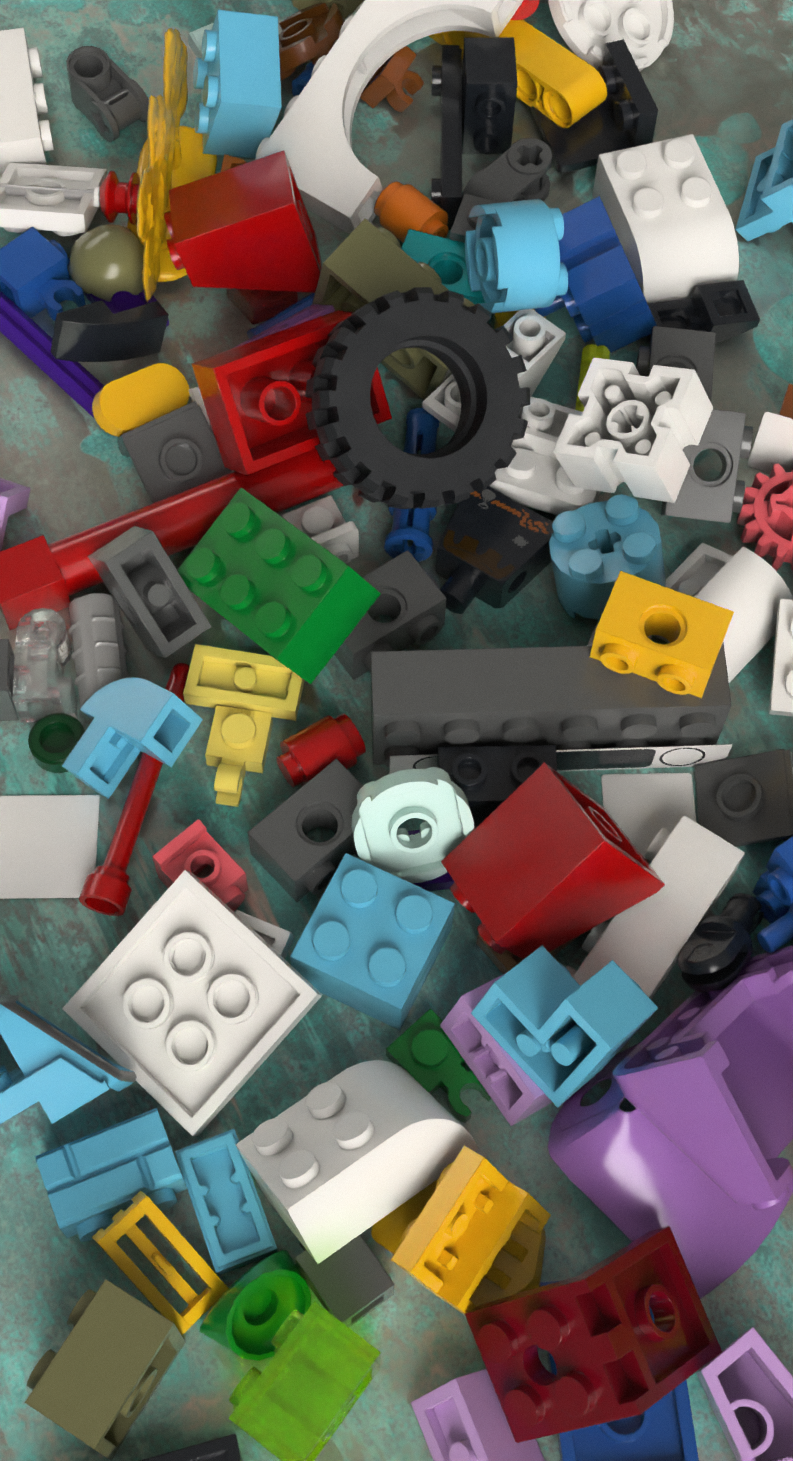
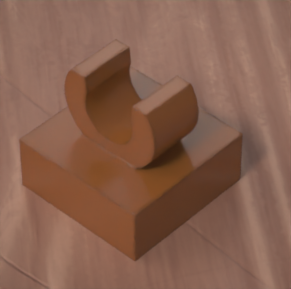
(391, 80)

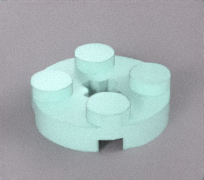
(403, 796)

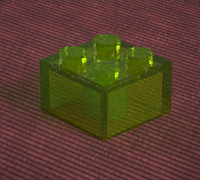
(305, 1387)

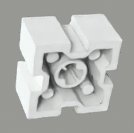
(634, 429)

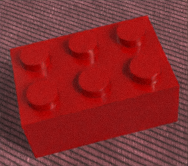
(260, 398)

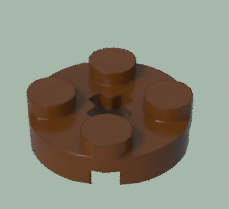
(308, 36)

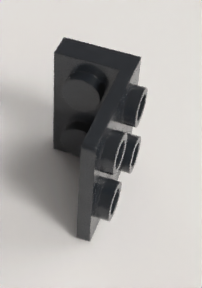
(618, 123)

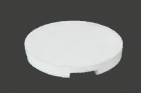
(592, 23)

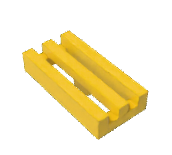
(125, 1223)

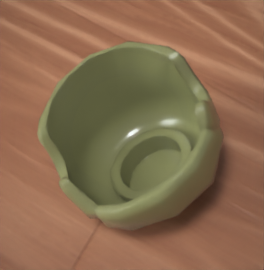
(107, 261)

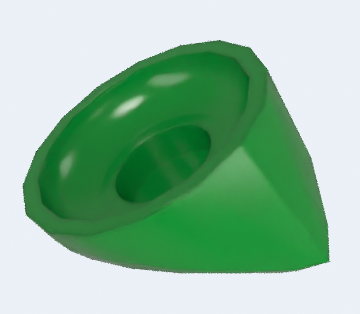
(257, 1307)

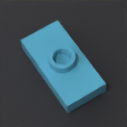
(226, 1202)

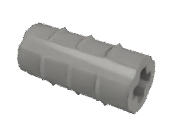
(96, 643)

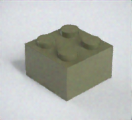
(104, 1367)

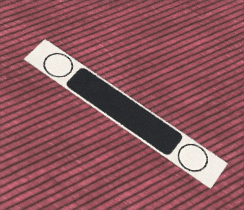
(603, 758)

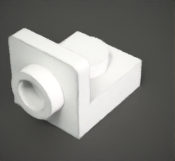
(327, 527)

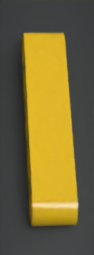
(547, 73)

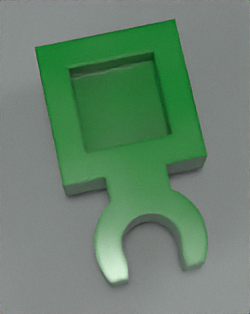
(435, 1062)

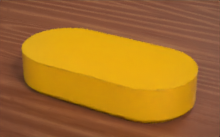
(140, 398)

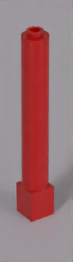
(47, 574)

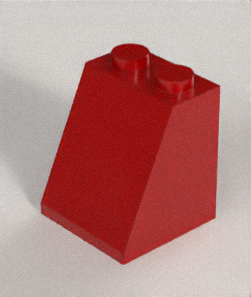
(245, 229)
(547, 867)

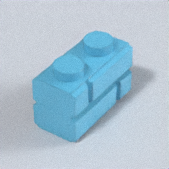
(106, 1169)

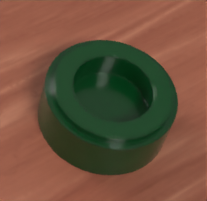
(53, 740)

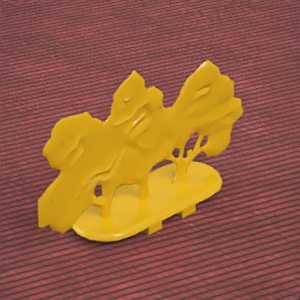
(166, 161)

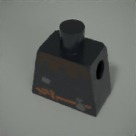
(491, 550)

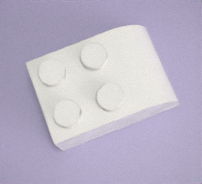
(668, 217)
(352, 1153)

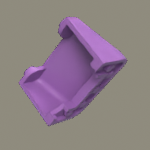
(723, 1080)

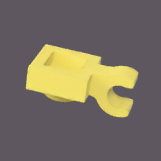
(237, 745)

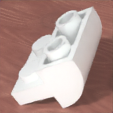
(535, 473)
(739, 584)

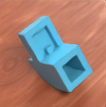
(128, 720)

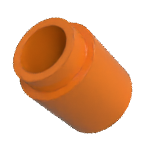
(406, 208)

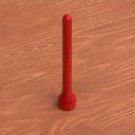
(108, 887)

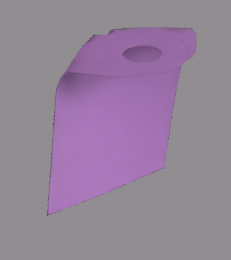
(652, 1184)

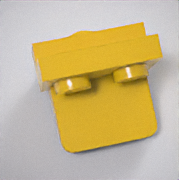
(468, 1235)

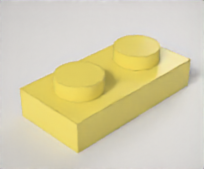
(242, 682)

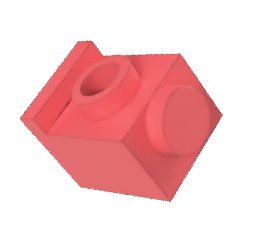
(193, 852)

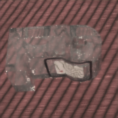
(39, 665)

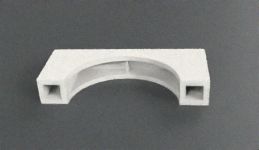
(320, 119)

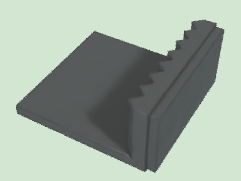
(174, 452)
(747, 797)

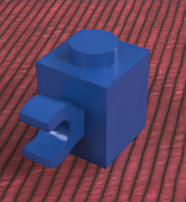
(37, 275)

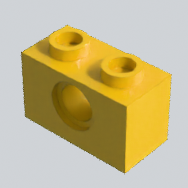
(646, 609)

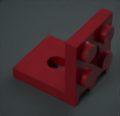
(601, 1338)

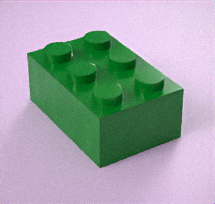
(277, 585)

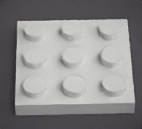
(192, 1002)

